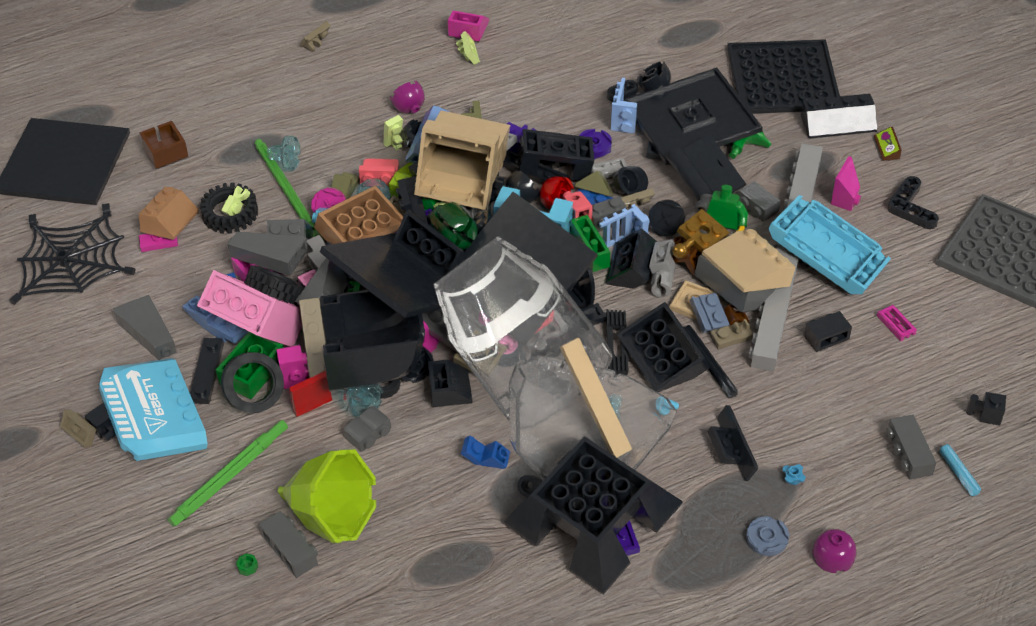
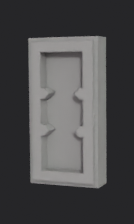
(610, 167)

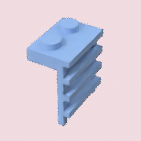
(623, 113)
(631, 222)

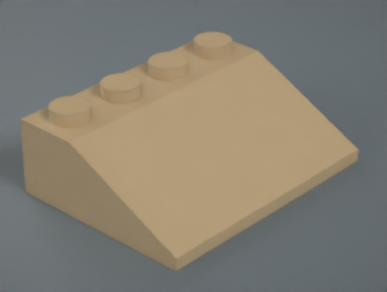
(750, 262)

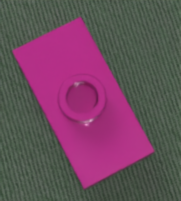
(151, 242)

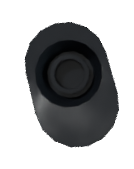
(630, 180)

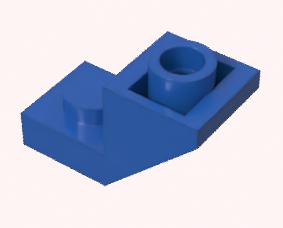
(491, 455)

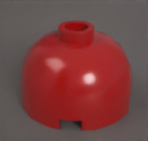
(554, 188)

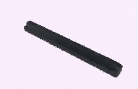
(716, 370)

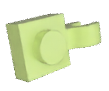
(233, 203)

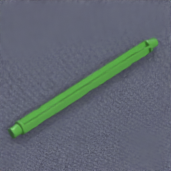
(284, 183)

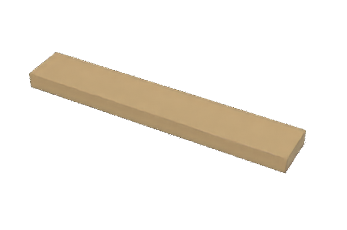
(595, 397)

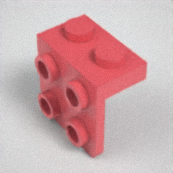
(378, 168)

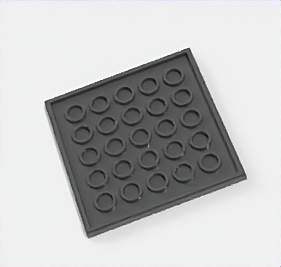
(996, 249)

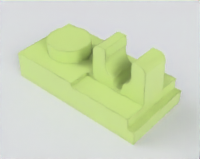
(468, 48)
(393, 132)

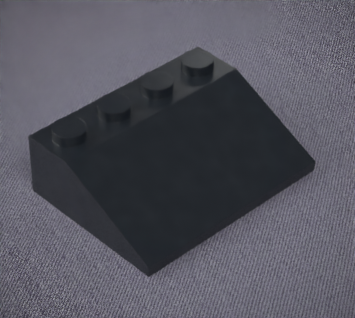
(663, 349)

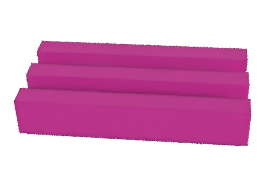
(894, 325)

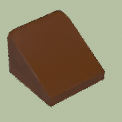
(734, 315)

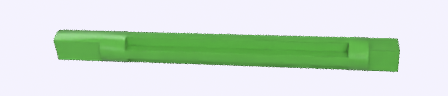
(226, 473)

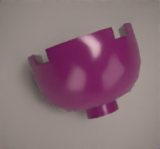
(408, 97)
(834, 551)

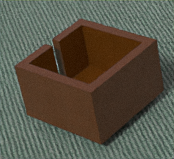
(169, 149)

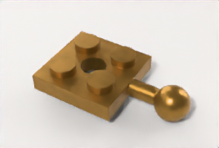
(695, 238)

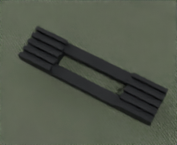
(617, 321)

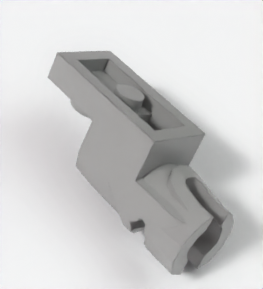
(662, 267)

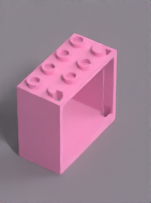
(251, 309)

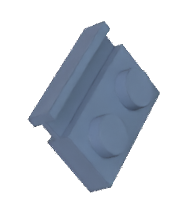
(709, 312)

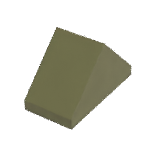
(596, 183)

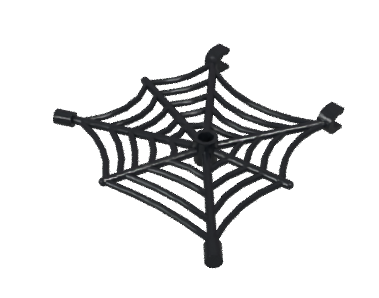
(64, 257)

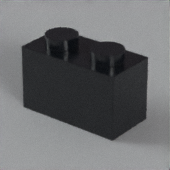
(827, 331)

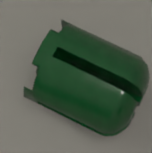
(452, 221)

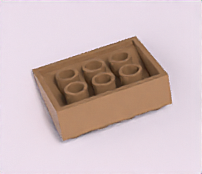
(359, 218)

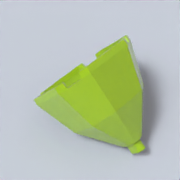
(332, 495)

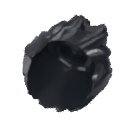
(409, 132)

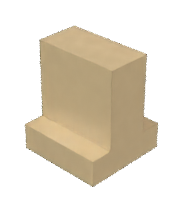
(460, 159)

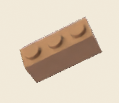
(167, 213)

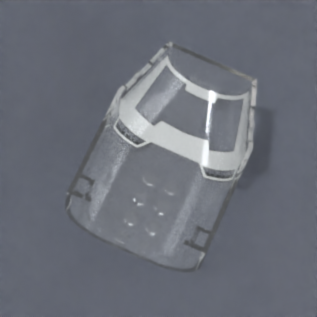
(508, 310)

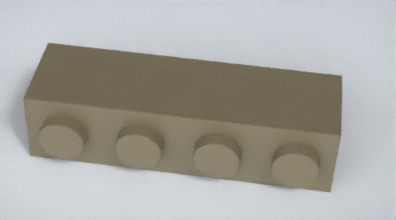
(313, 334)

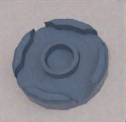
(767, 536)

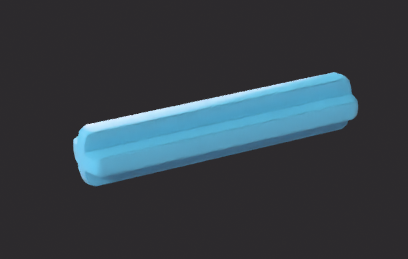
(960, 470)

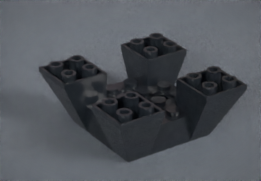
(592, 500)

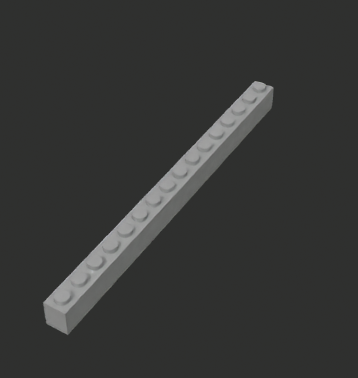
(775, 309)

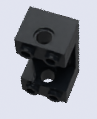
(542, 145)

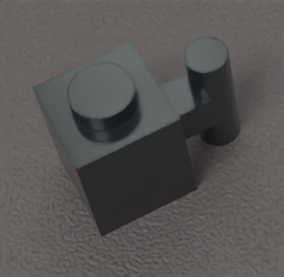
(990, 409)
(101, 422)

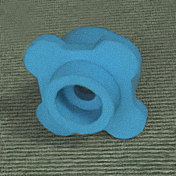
(794, 478)

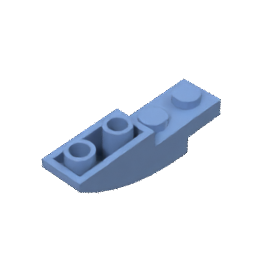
(214, 324)

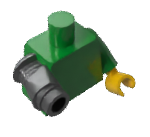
(724, 208)

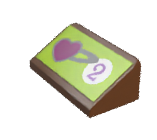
(888, 144)

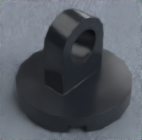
(666, 217)

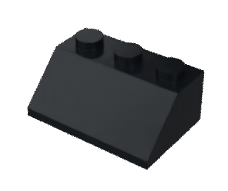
(631, 260)

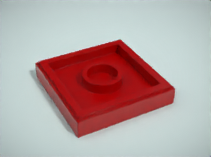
(310, 394)

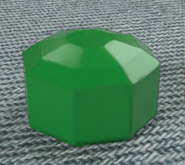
(247, 564)

